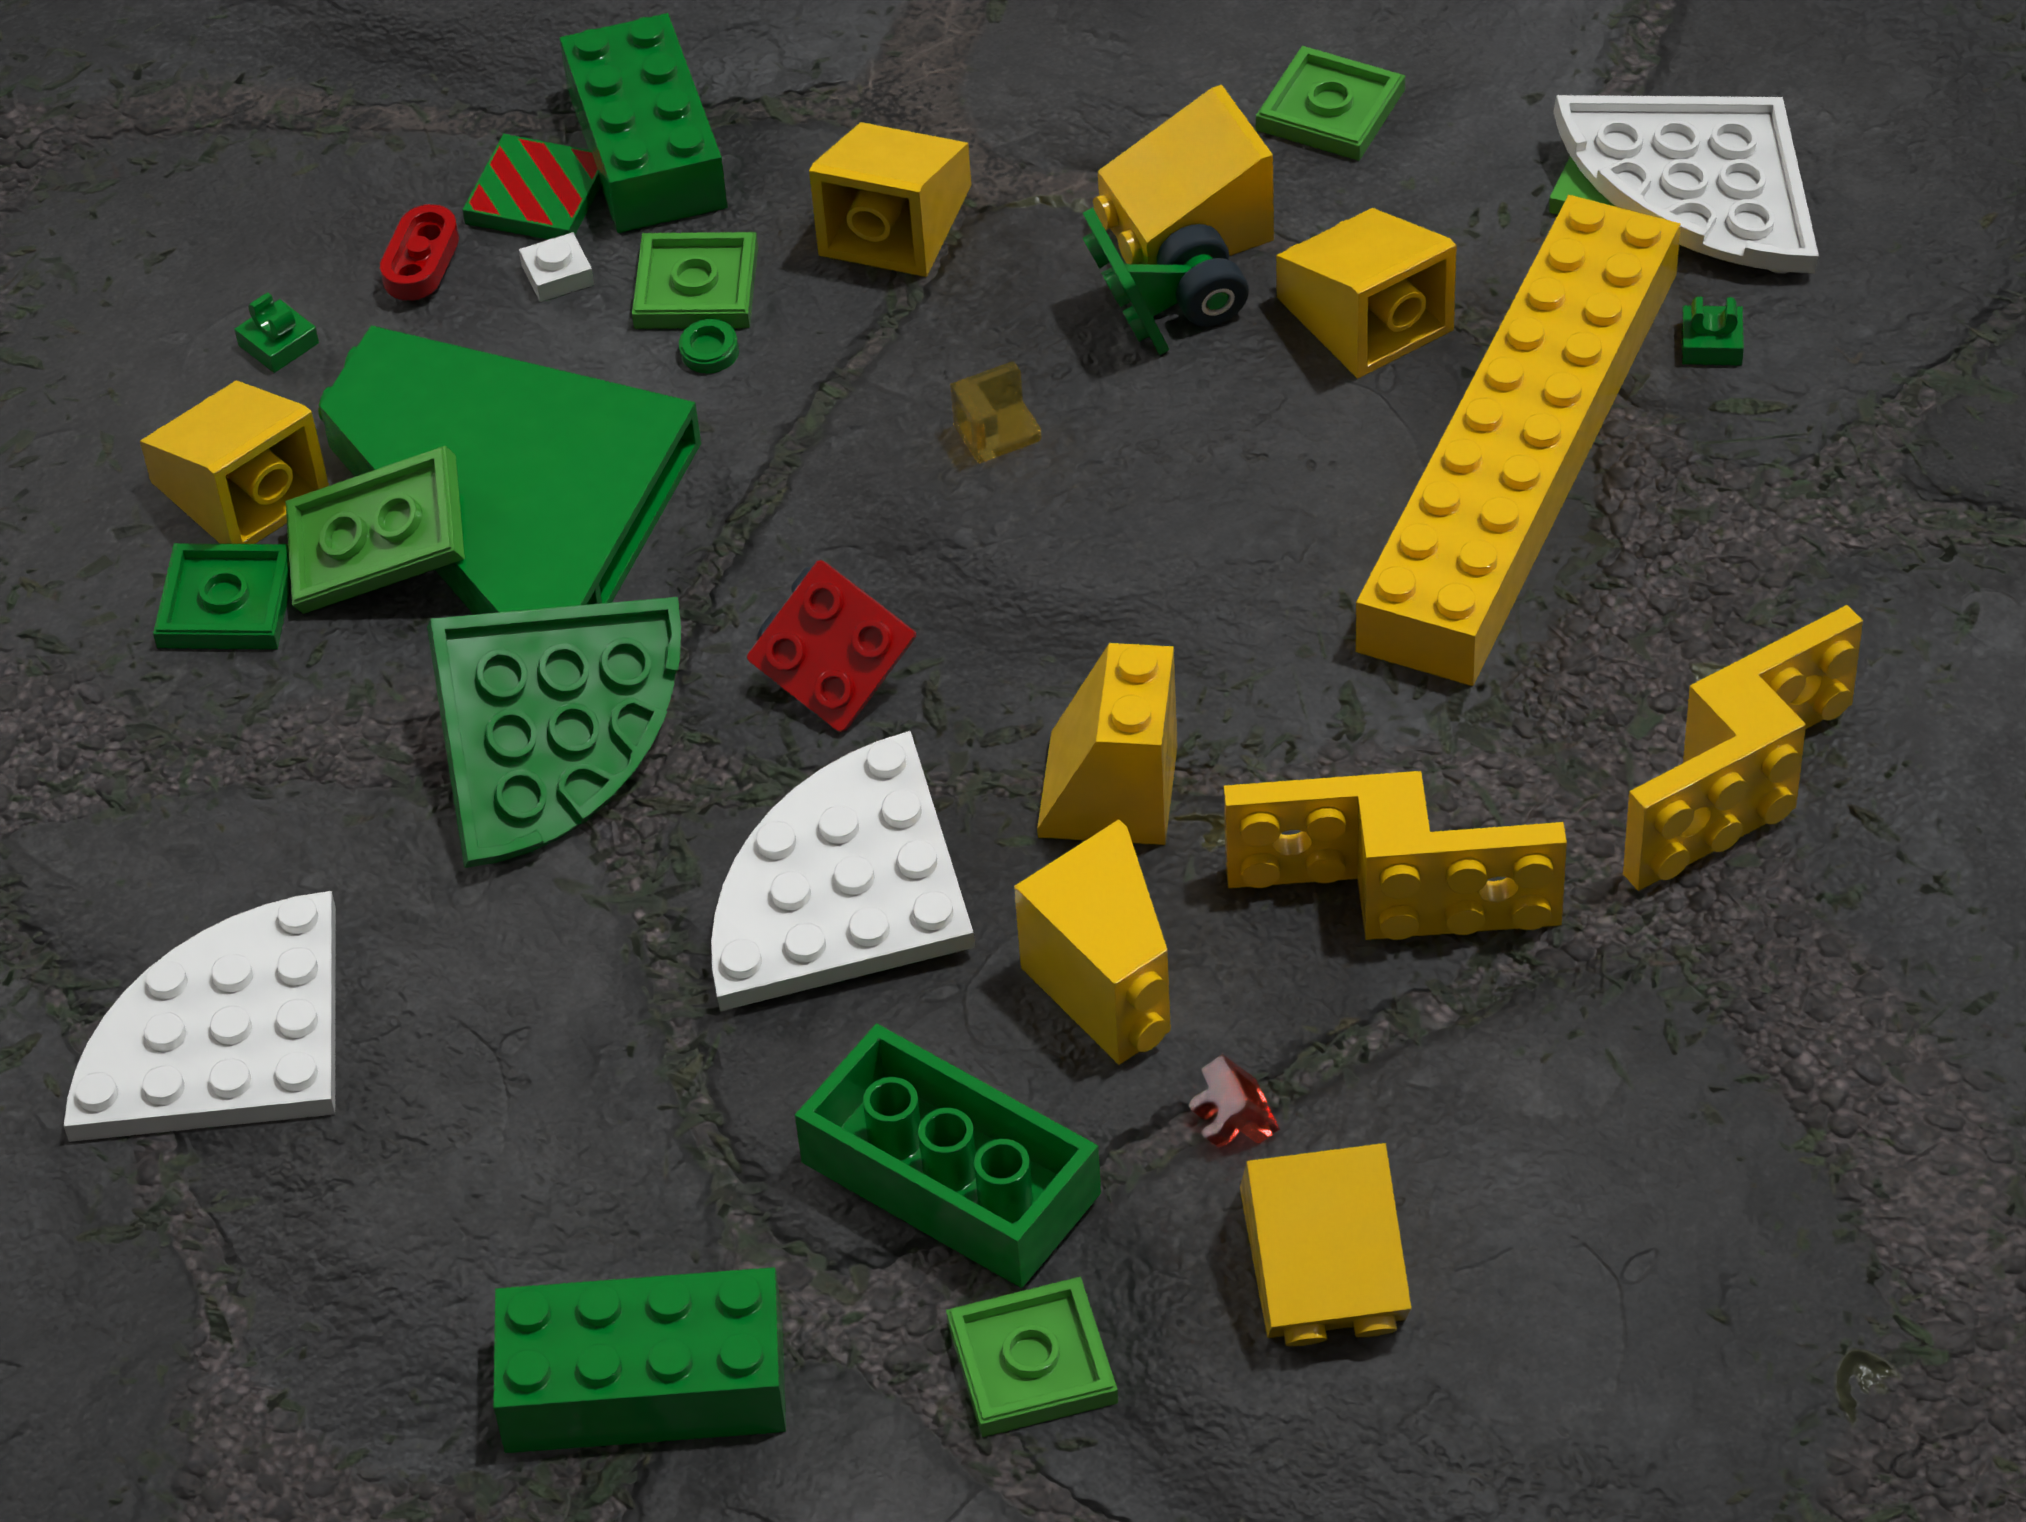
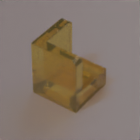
(992, 413)

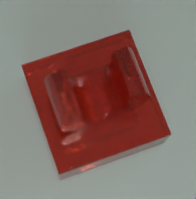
(1239, 1104)

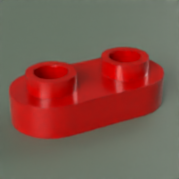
(419, 252)

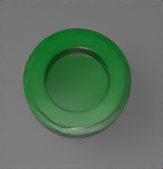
(709, 346)

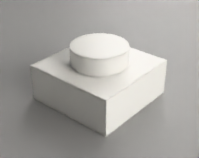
(556, 267)

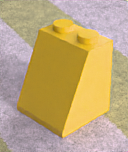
(1190, 171)
(888, 197)
(1371, 288)
(237, 461)
(1115, 749)
(1098, 943)
(1326, 1243)

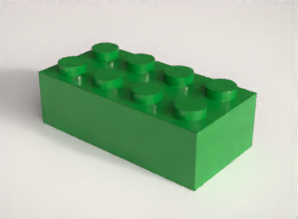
(643, 122)
(949, 1154)
(639, 1360)

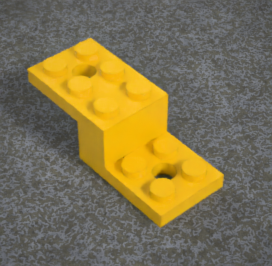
(1742, 748)
(1405, 874)

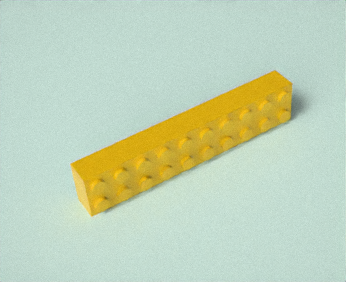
(1517, 441)

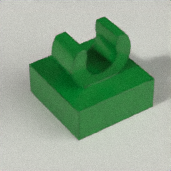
(275, 333)
(1712, 333)

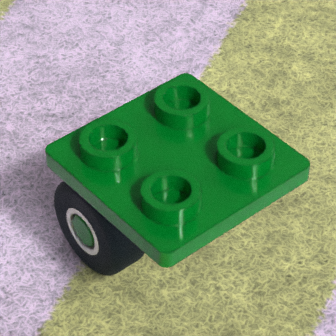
(1189, 271)

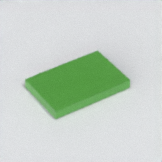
(374, 530)

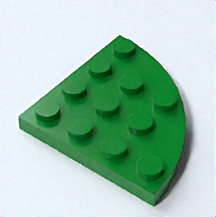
(548, 714)

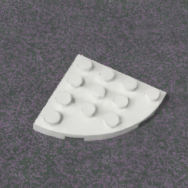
(1701, 162)
(839, 882)
(219, 1030)

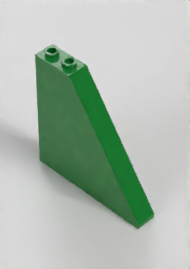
(550, 463)

